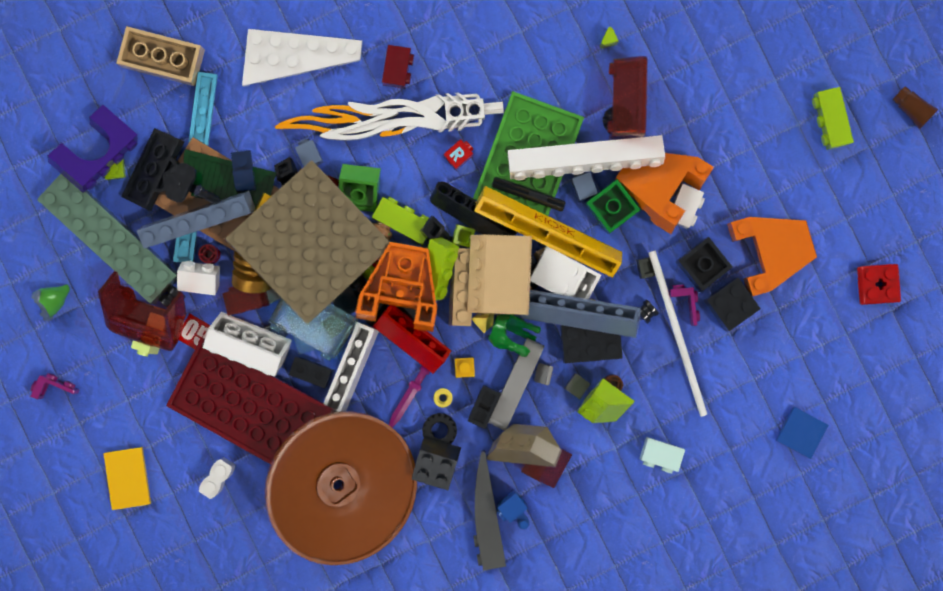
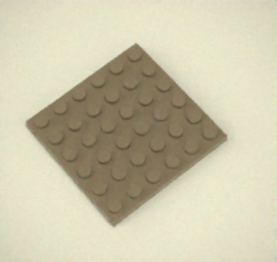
(308, 242)

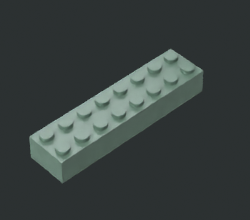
(109, 238)

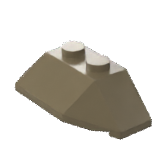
(526, 446)

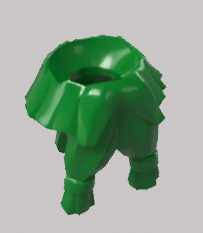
(515, 325)

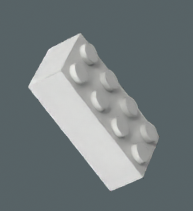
(247, 344)

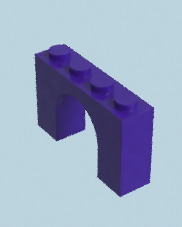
(84, 172)

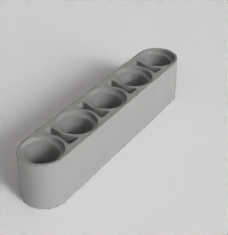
(515, 385)

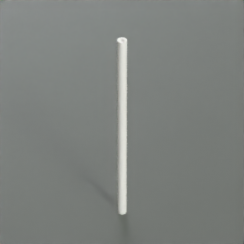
(677, 333)

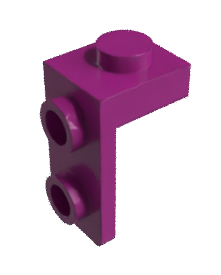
(680, 290)
(40, 386)

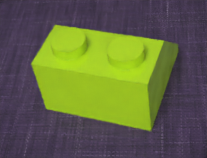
(604, 403)

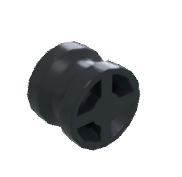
(647, 311)

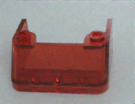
(629, 97)
(138, 319)

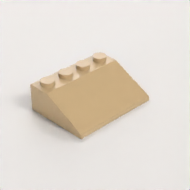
(499, 274)

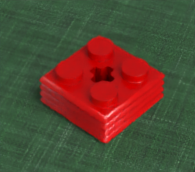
(872, 294)

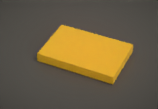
(127, 478)

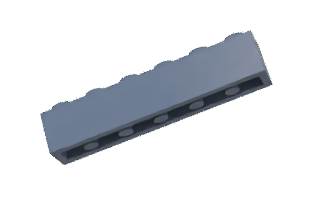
(196, 219)
(583, 313)

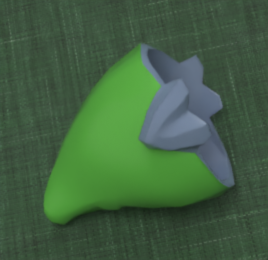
(50, 300)

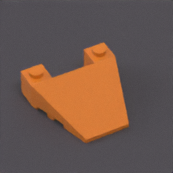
(656, 185)
(781, 246)
(401, 280)

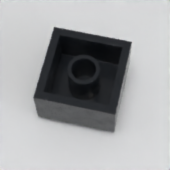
(704, 264)
(732, 304)
(436, 463)

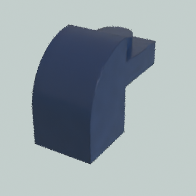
(243, 171)

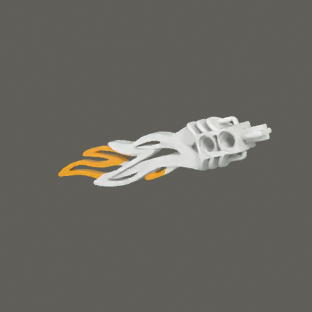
(384, 127)

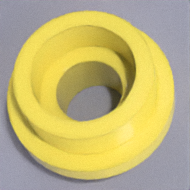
(438, 402)

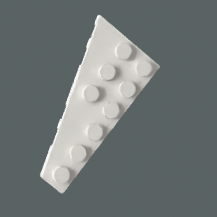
(284, 55)

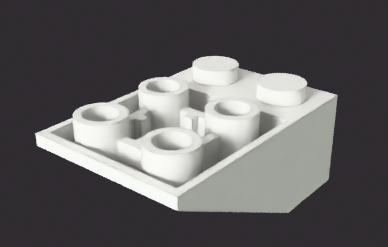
(564, 275)

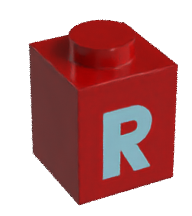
(459, 154)

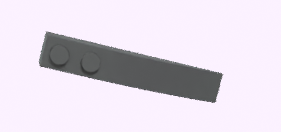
(487, 526)

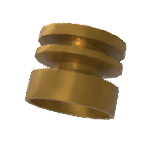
(245, 277)

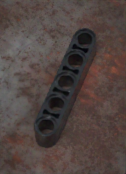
(462, 208)

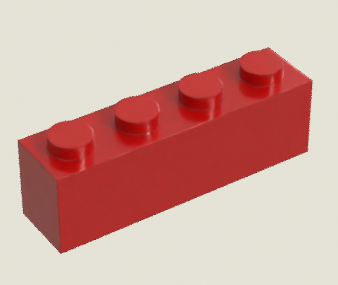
(415, 342)

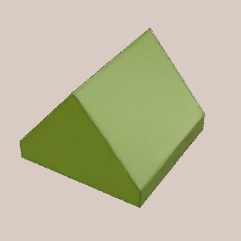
(609, 38)

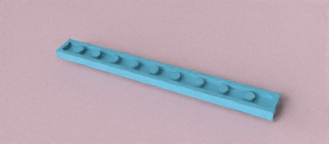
(200, 130)

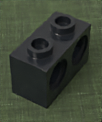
(311, 372)
(484, 406)

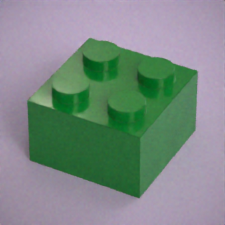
(612, 206)

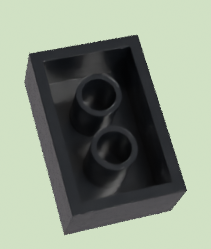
(589, 345)

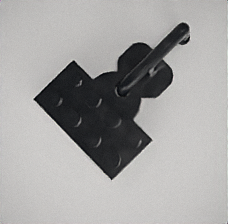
(162, 174)

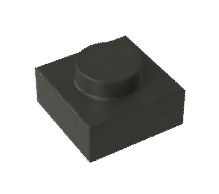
(645, 268)

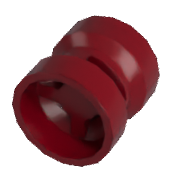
(212, 256)

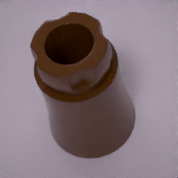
(914, 106)

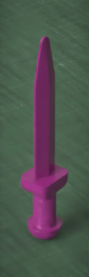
(414, 387)

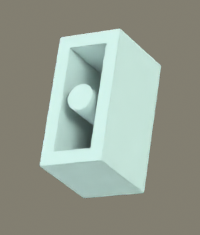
(661, 454)

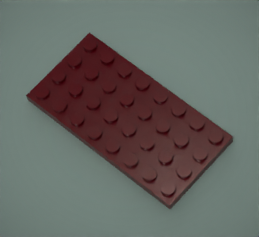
(242, 403)

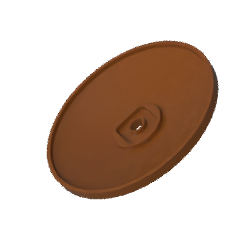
(360, 515)

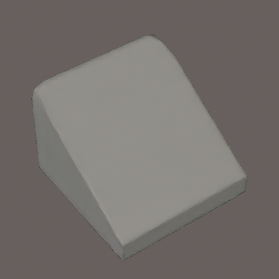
(543, 374)

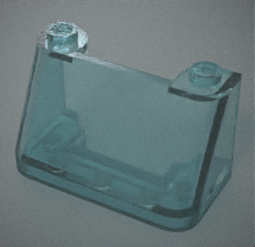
(325, 332)

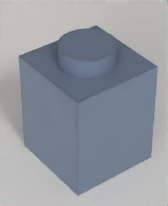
(308, 151)
(584, 186)

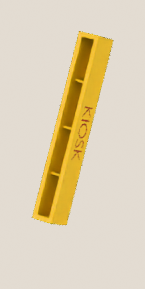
(548, 231)

